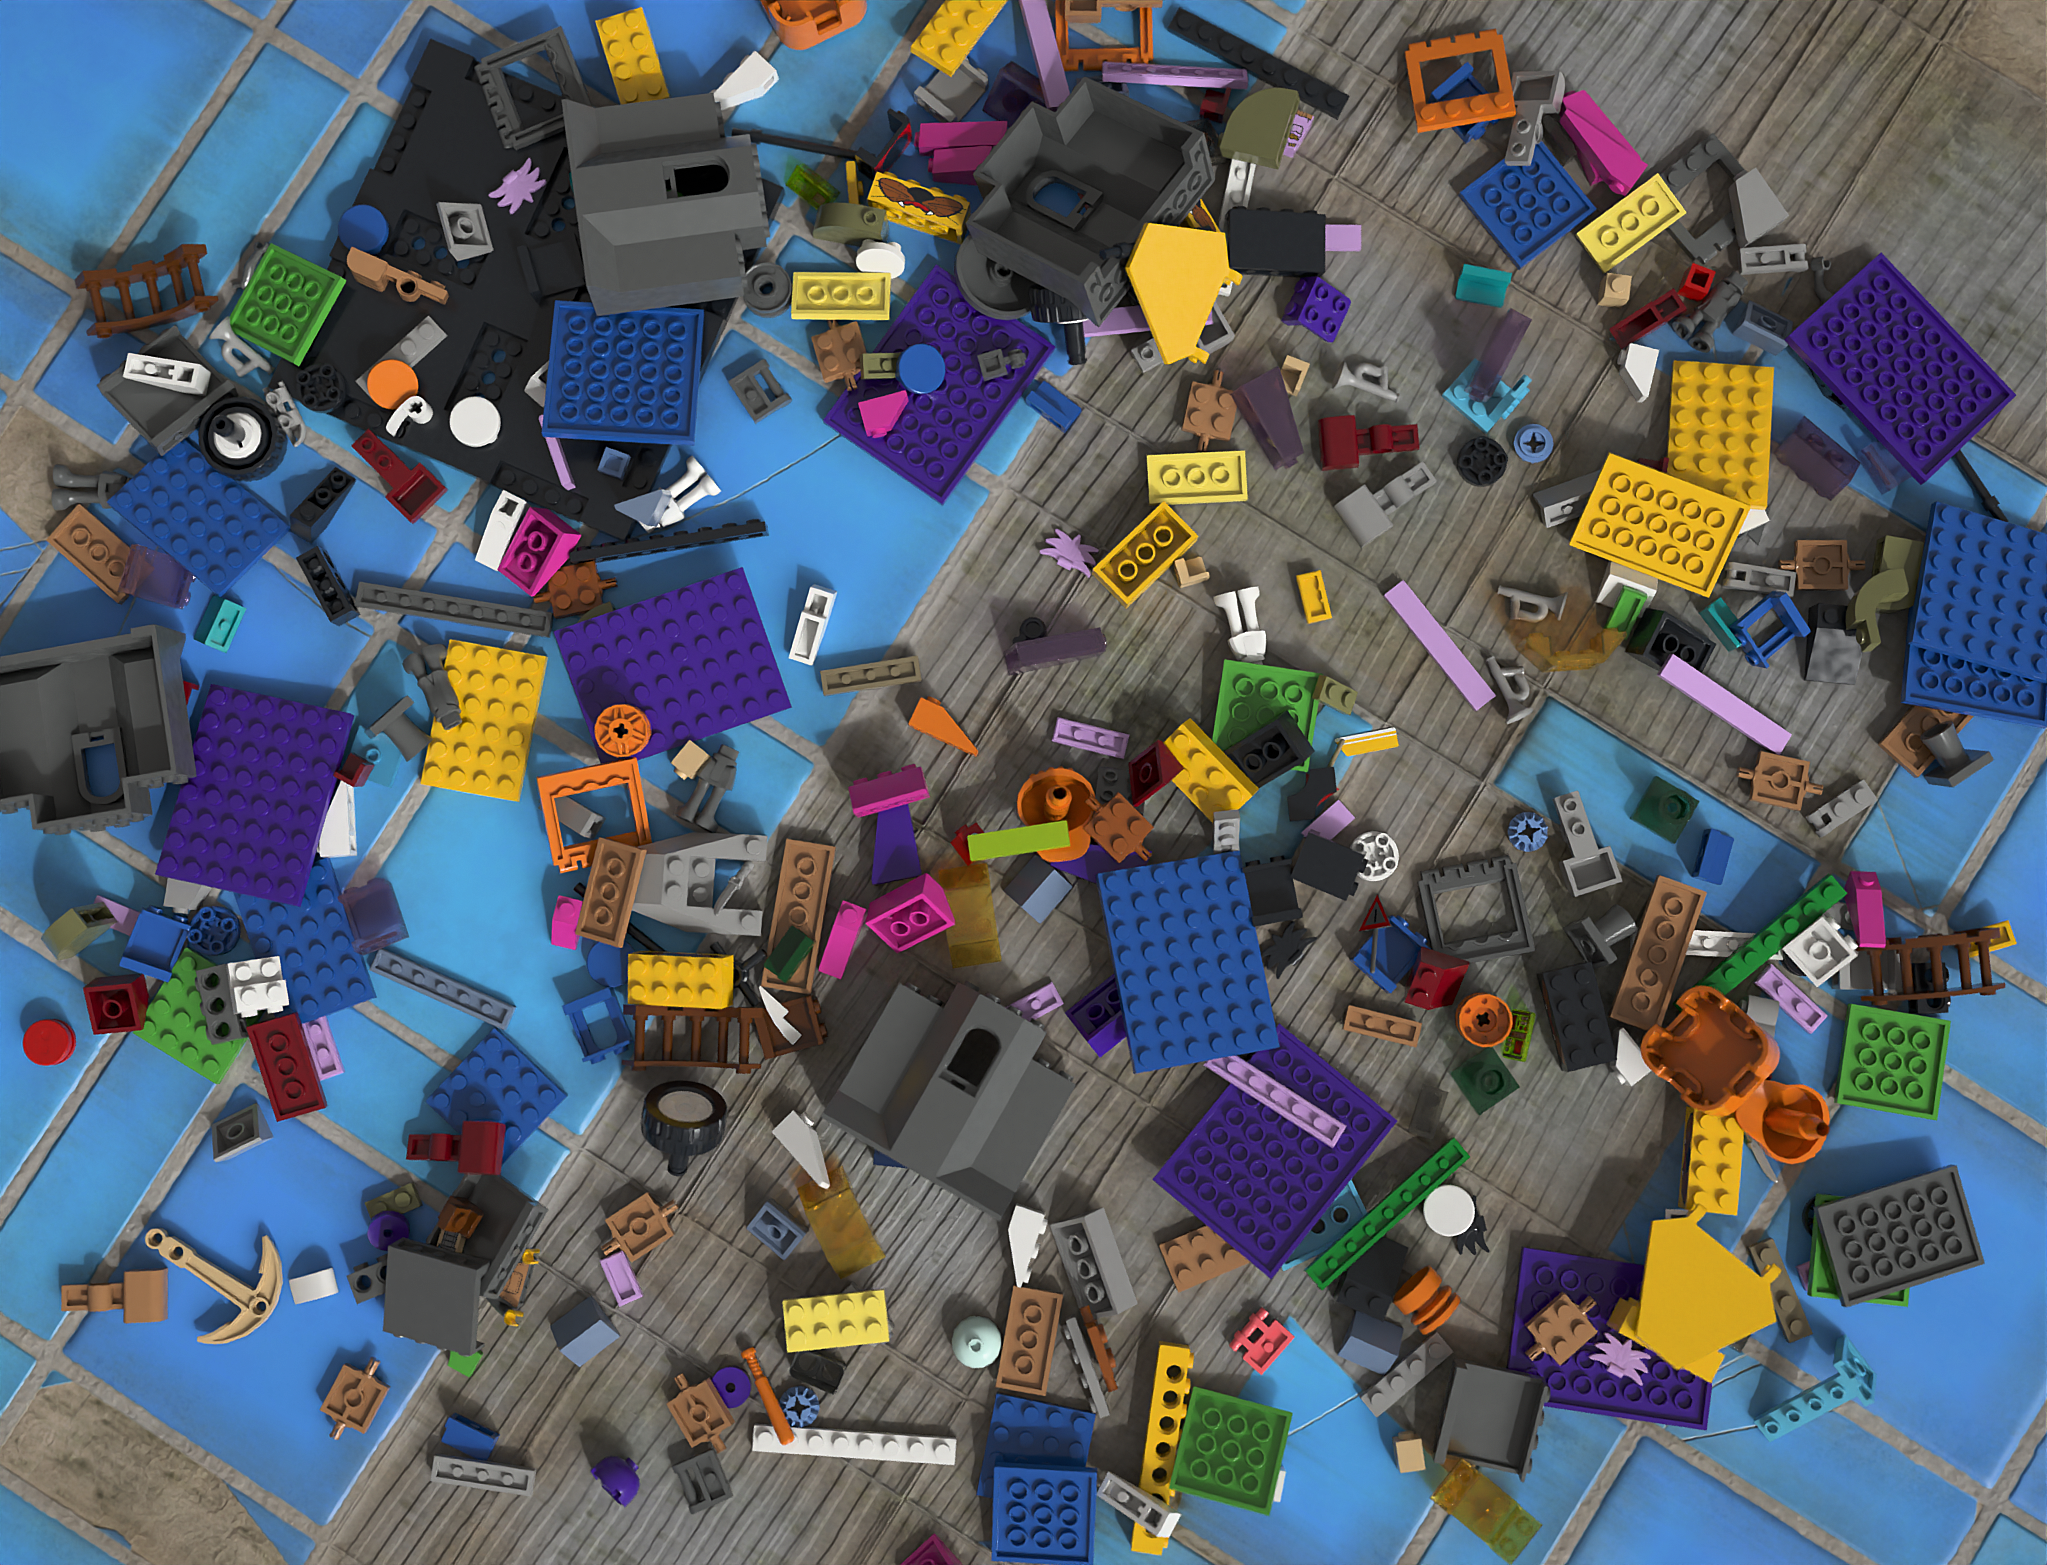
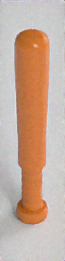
(769, 1399)

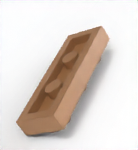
(1381, 1026)

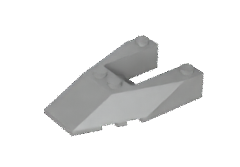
(679, 882)

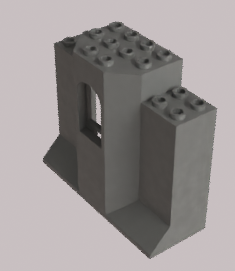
(1114, 152)
(648, 243)
(83, 691)
(961, 1140)

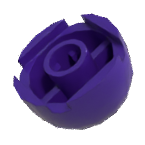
(618, 1478)

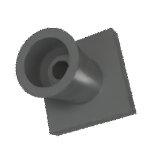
(400, 729)
(1954, 760)
(1595, 939)

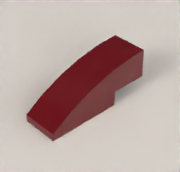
(1648, 319)

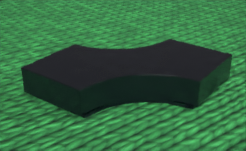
(1304, 804)

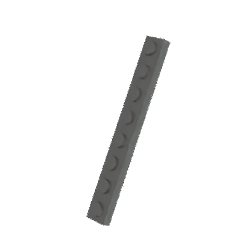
(454, 609)

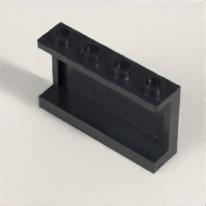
(1276, 242)

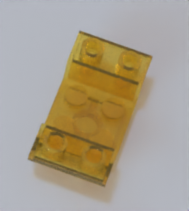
(1539, 651)
(975, 934)
(840, 1224)
(1486, 1510)

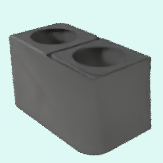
(820, 1382)

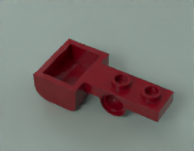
(1343, 443)
(413, 489)
(476, 1149)

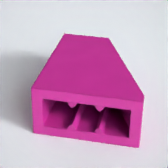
(957, 164)

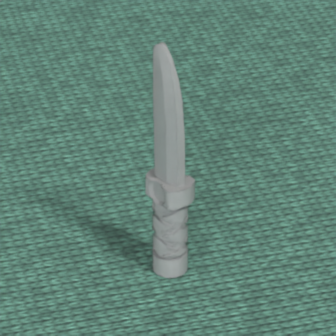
(733, 884)
(1760, 1157)

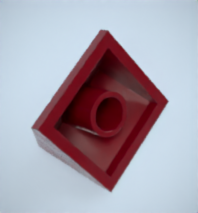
(1152, 771)

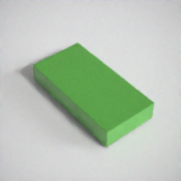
(1626, 610)

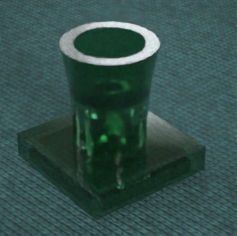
(1654, 814)
(1471, 1079)

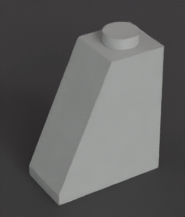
(1754, 207)
(577, 816)
(184, 895)

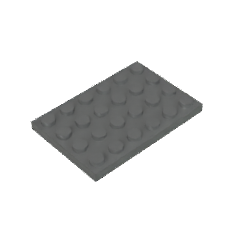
(1898, 1235)

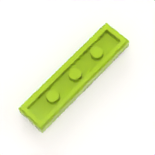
(1018, 840)

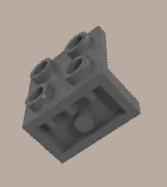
(1113, 781)

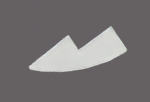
(777, 1013)

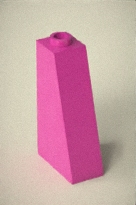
(1584, 107)
(958, 135)

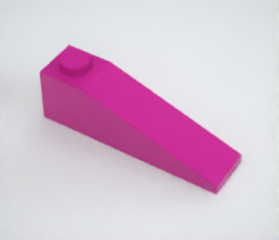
(1610, 160)

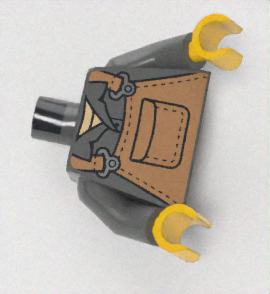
(516, 1288)

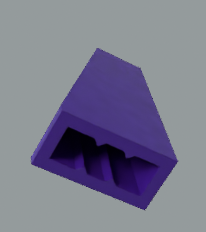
(895, 847)
(1097, 861)

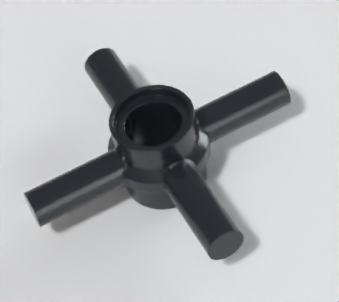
(743, 969)

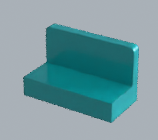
(1482, 285)
(1719, 618)
(219, 623)

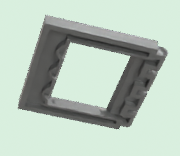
(498, 93)
(1683, 173)
(1479, 873)

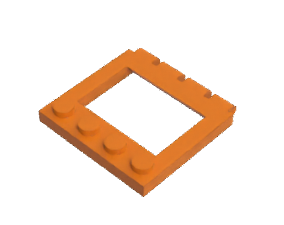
(1093, 57)
(1467, 109)
(585, 780)

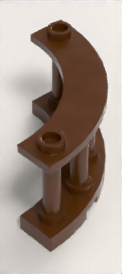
(184, 256)
(1934, 944)
(696, 1015)

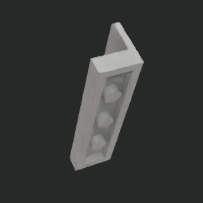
(1565, 500)

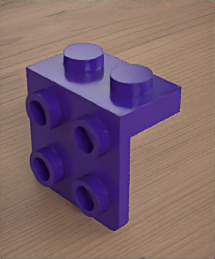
(1317, 308)

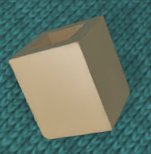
(1294, 374)
(1190, 571)

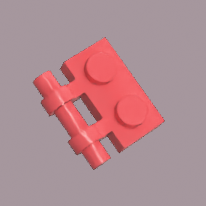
(1266, 1346)

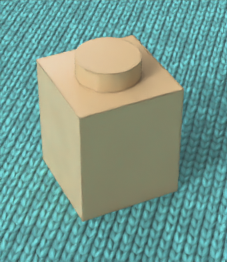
(1614, 290)
(689, 760)
(1408, 1452)

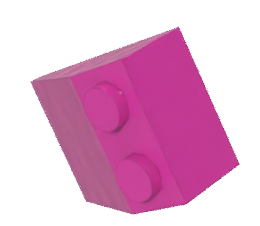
(538, 549)

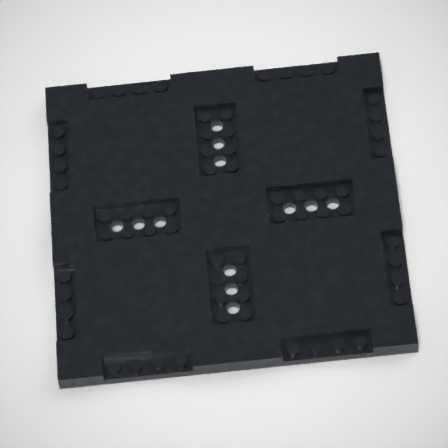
(453, 153)

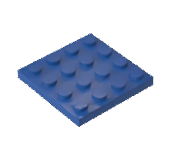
(1527, 205)
(498, 1087)
(1034, 1434)
(1044, 1514)

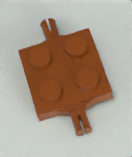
(575, 590)
(1118, 827)
(1104, 1356)

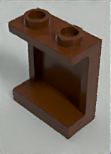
(801, 1016)

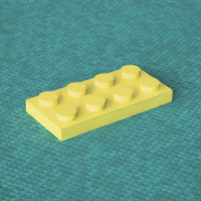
(1630, 223)
(841, 296)
(1197, 478)
(836, 1320)

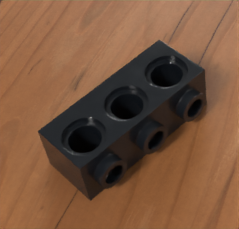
(328, 586)

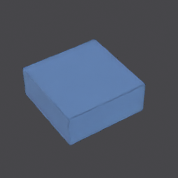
(614, 463)

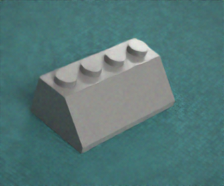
(1094, 1263)

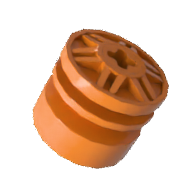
(633, 719)
(1497, 1013)
(1431, 1305)

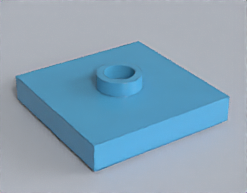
(380, 752)

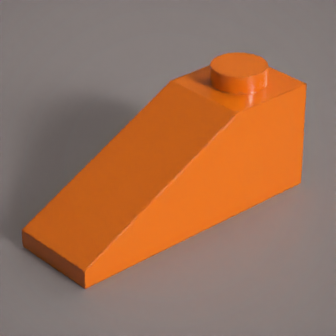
(937, 723)

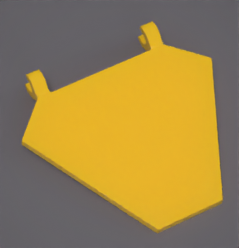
(1177, 283)
(1698, 1293)

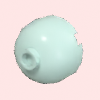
(976, 1341)

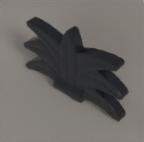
(1287, 949)
(1473, 1234)

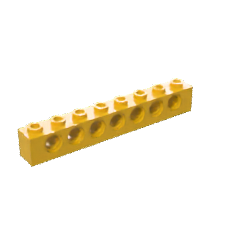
(1167, 1355)

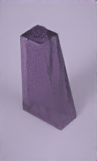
(1497, 355)
(1270, 417)
(1054, 650)

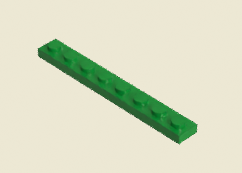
(1773, 936)
(1386, 1213)

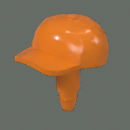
(1054, 798)
(1785, 1120)

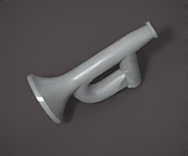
(225, 332)
(1345, 377)
(1544, 603)
(1516, 710)

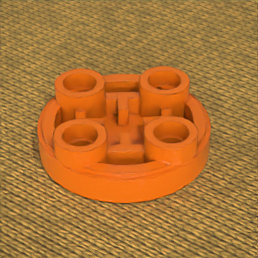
(391, 383)

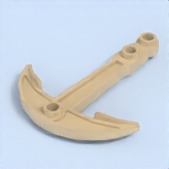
(228, 1285)

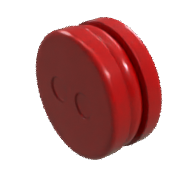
(49, 1042)

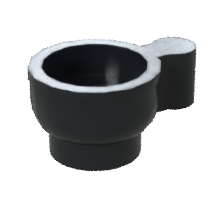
(1031, 629)

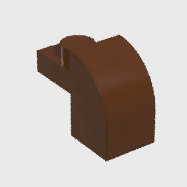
(460, 1216)

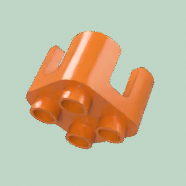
(810, 22)
(1711, 1052)

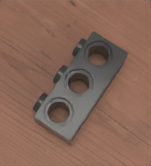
(214, 1017)
(377, 1276)

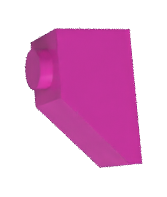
(882, 413)
(565, 922)

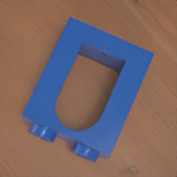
(1790, 617)
(589, 1048)

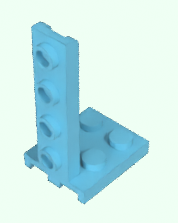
(1485, 414)
(1853, 1380)

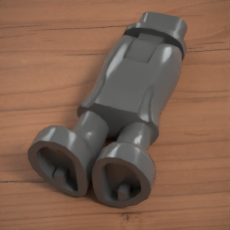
(1711, 311)
(435, 686)

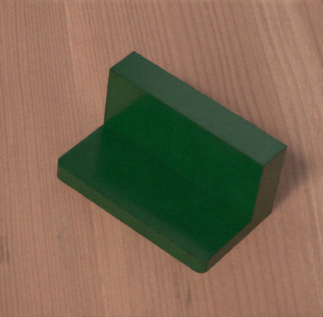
(789, 954)

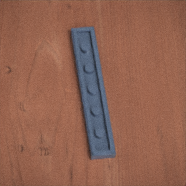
(442, 988)

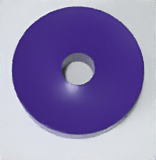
(387, 1220)
(739, 1378)

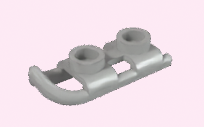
(287, 419)

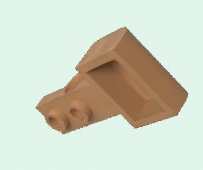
(1090, 10)
(376, 274)
(140, 1296)

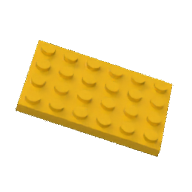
(1721, 428)
(1659, 524)
(498, 714)

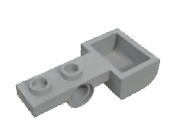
(1533, 95)
(1211, 339)
(1368, 514)
(1589, 866)

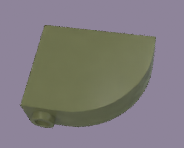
(1260, 127)
(850, 224)
(1898, 554)
(77, 929)

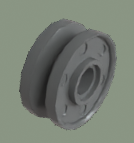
(769, 304)

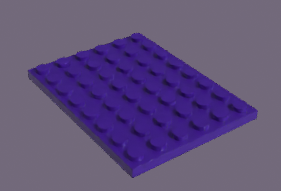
(1900, 368)
(949, 427)
(683, 658)
(257, 795)
(1260, 1174)
(1584, 1383)

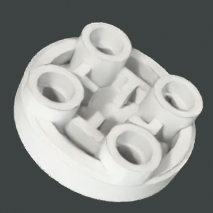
(880, 258)
(475, 421)
(1381, 853)
(1449, 1210)

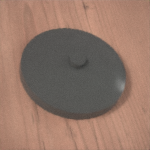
(989, 285)

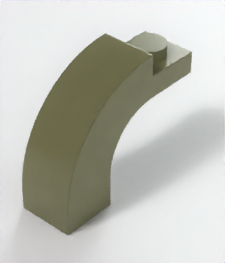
(1860, 613)

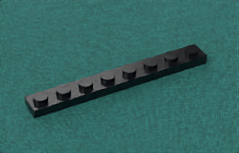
(1257, 62)
(681, 540)

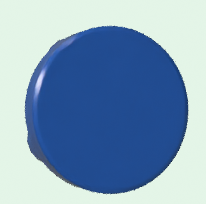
(363, 229)
(920, 369)
(214, 930)
(609, 964)

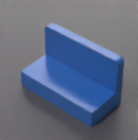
(1053, 406)
(1712, 857)
(469, 1437)

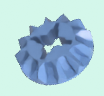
(1540, 435)
(1522, 841)
(806, 1397)

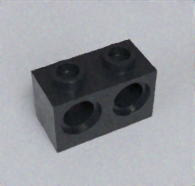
(1920, 1006)

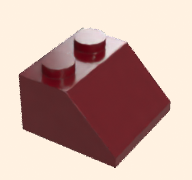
(1434, 979)
(117, 1003)

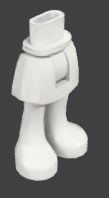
(675, 508)
(1249, 645)

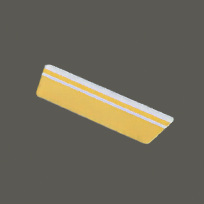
(1369, 742)

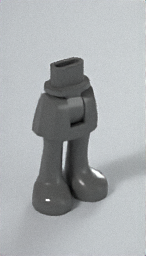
(107, 484)
(720, 774)

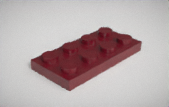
(287, 1066)

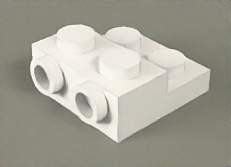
(1821, 949)
(257, 986)

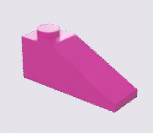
(1866, 908)
(842, 939)

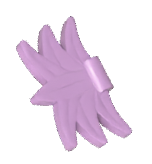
(518, 187)
(1070, 552)
(1620, 1358)

